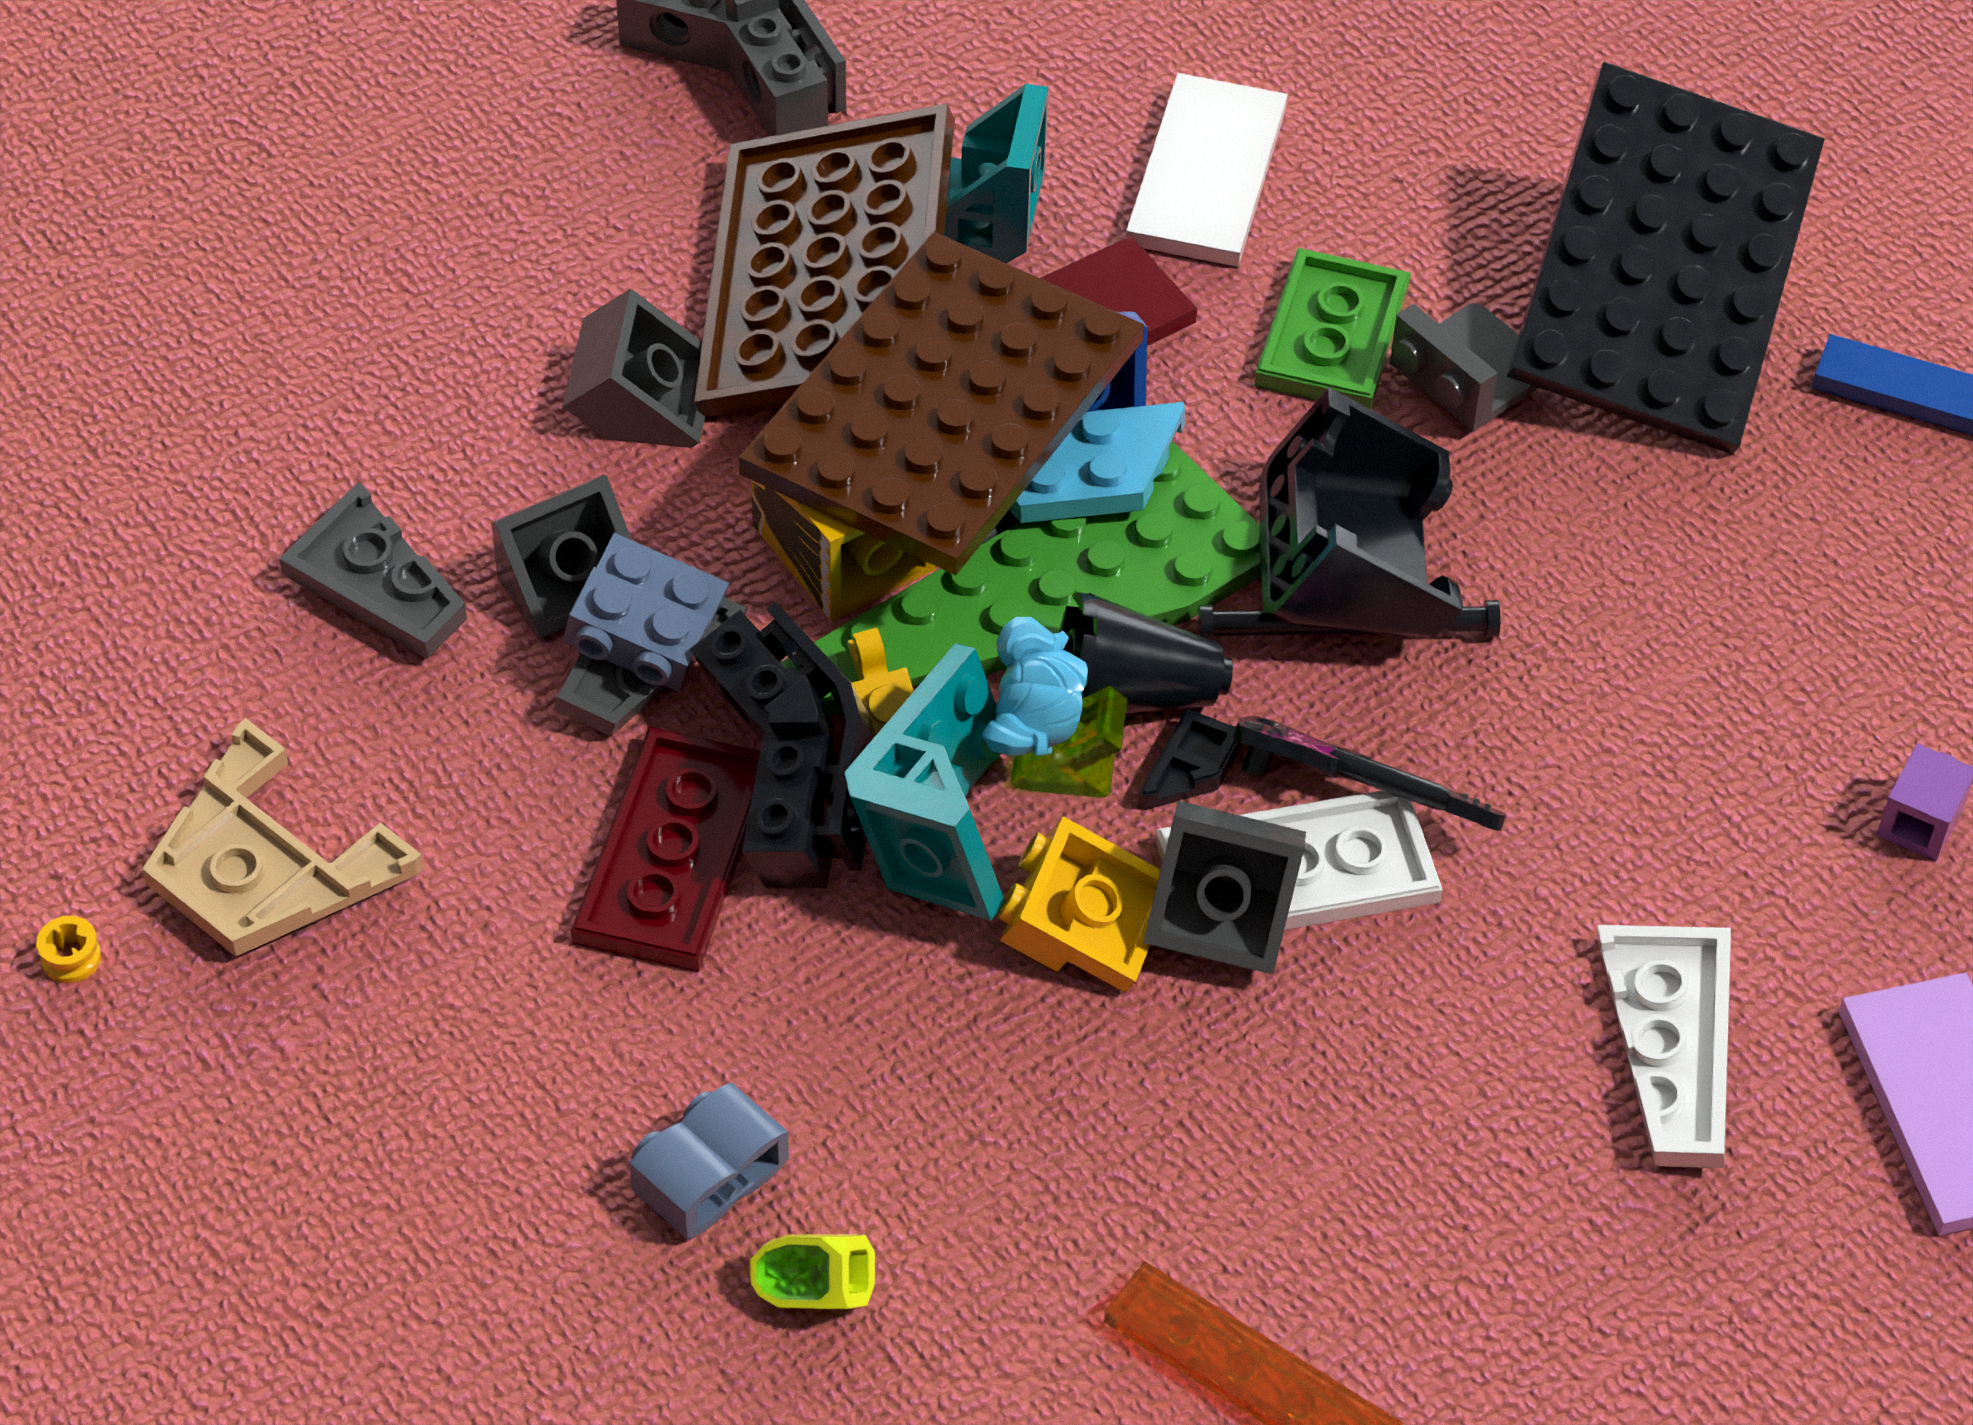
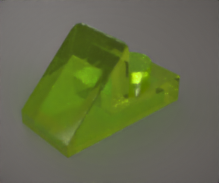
(1083, 761)

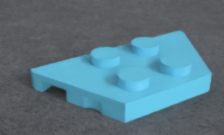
(1103, 464)

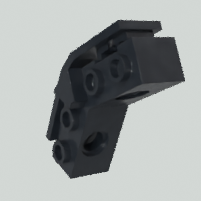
(800, 789)

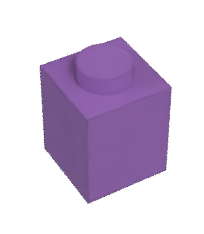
(1926, 802)

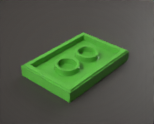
(1332, 327)

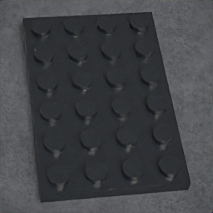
(1667, 258)

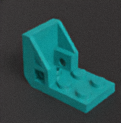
(1000, 176)
(915, 784)

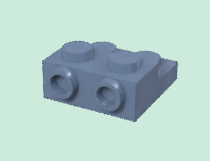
(644, 612)

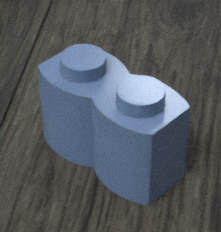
(708, 1159)

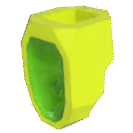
(814, 1271)

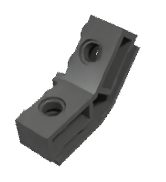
(767, 47)

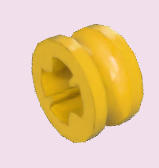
(63, 931)

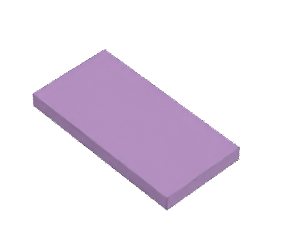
(1921, 1068)

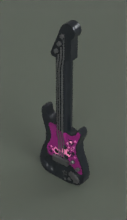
(1271, 737)

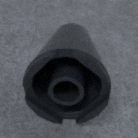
(1144, 657)

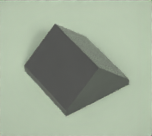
(552, 548)

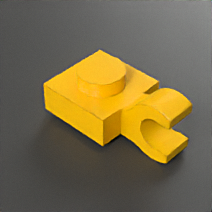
(877, 688)

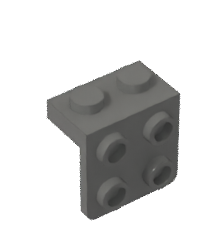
(1459, 361)

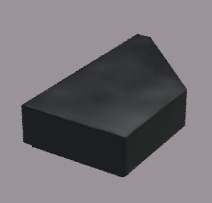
(1191, 761)

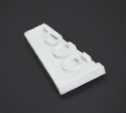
(1674, 1025)

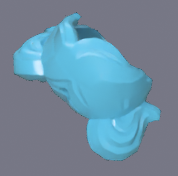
(1037, 692)

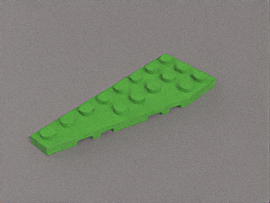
(1160, 561)

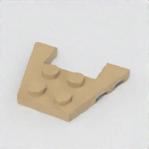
(249, 875)

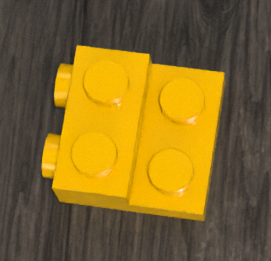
(1081, 904)

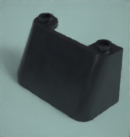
(1347, 524)

